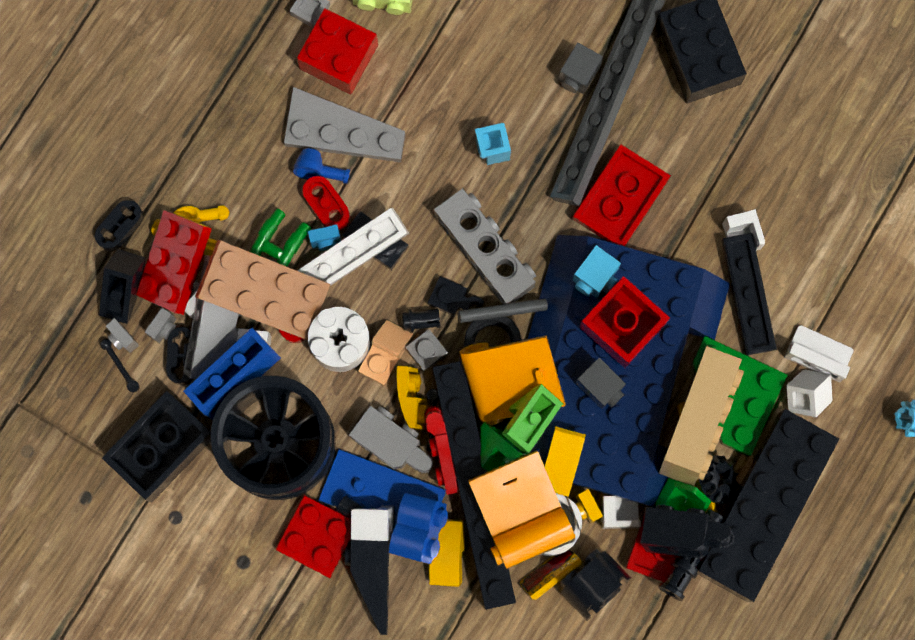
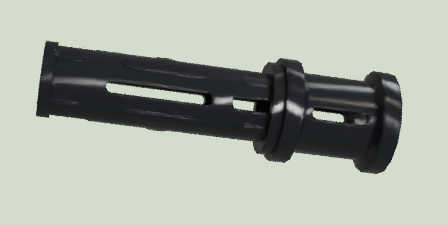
(684, 569)

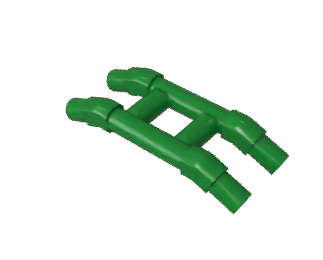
(291, 246)

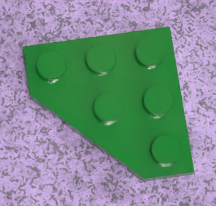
(752, 399)

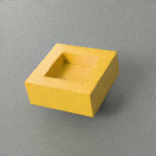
(588, 507)

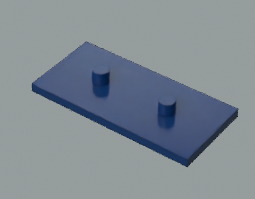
(372, 484)

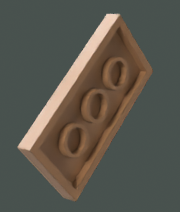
(262, 289)

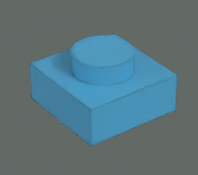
(324, 237)

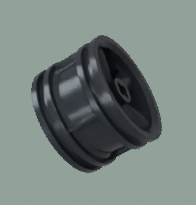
(230, 426)

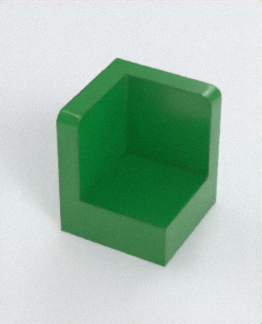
(682, 496)

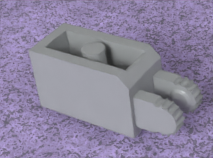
(390, 442)

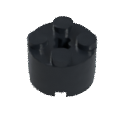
(594, 584)

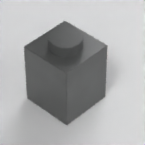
(580, 69)
(601, 384)

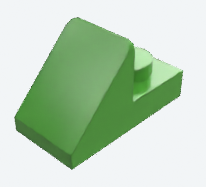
(531, 417)

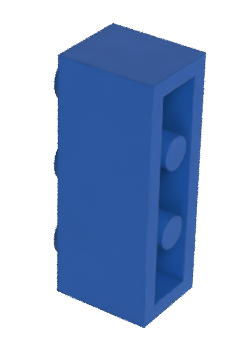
(241, 362)

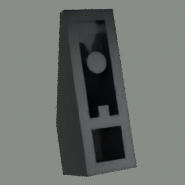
(371, 573)

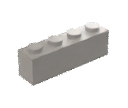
(211, 334)

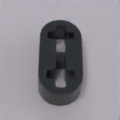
(113, 221)
(174, 355)

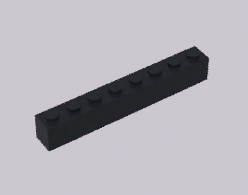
(466, 458)

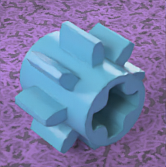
(906, 418)

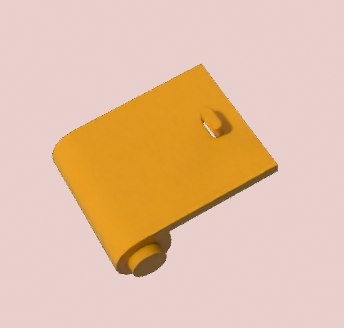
(506, 373)
(523, 513)

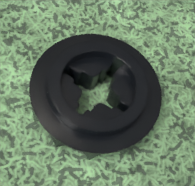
(720, 493)

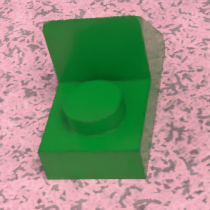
(496, 448)

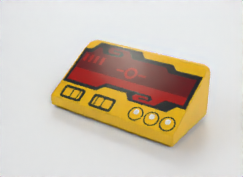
(549, 574)

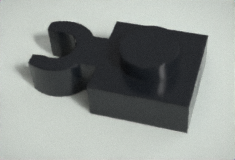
(451, 296)

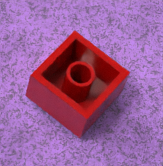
(337, 51)
(624, 322)

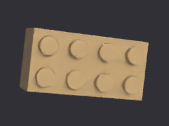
(703, 411)

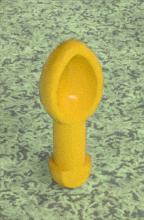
(197, 215)

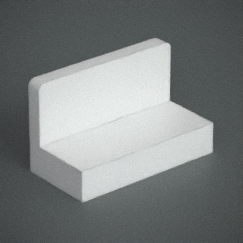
(819, 353)

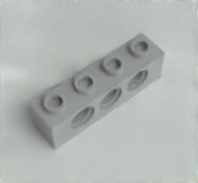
(464, 206)

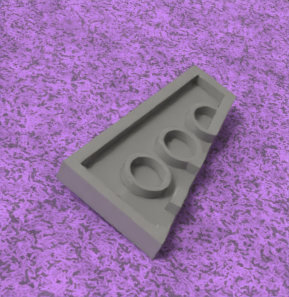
(338, 130)

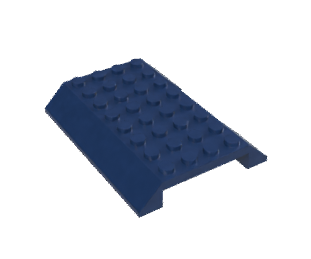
(622, 441)

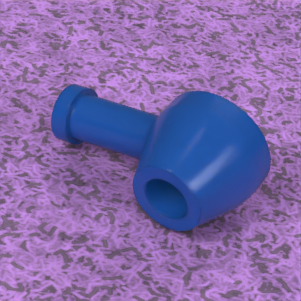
(310, 164)

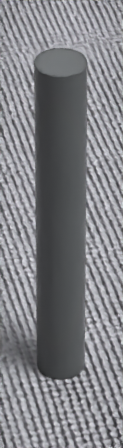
(502, 310)

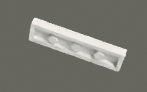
(357, 248)

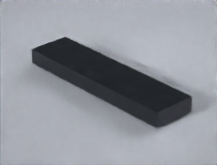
(749, 294)

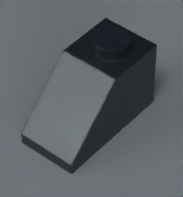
(121, 285)

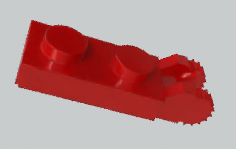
(440, 447)

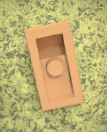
(385, 352)

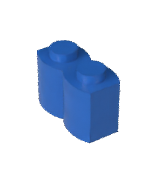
(418, 528)

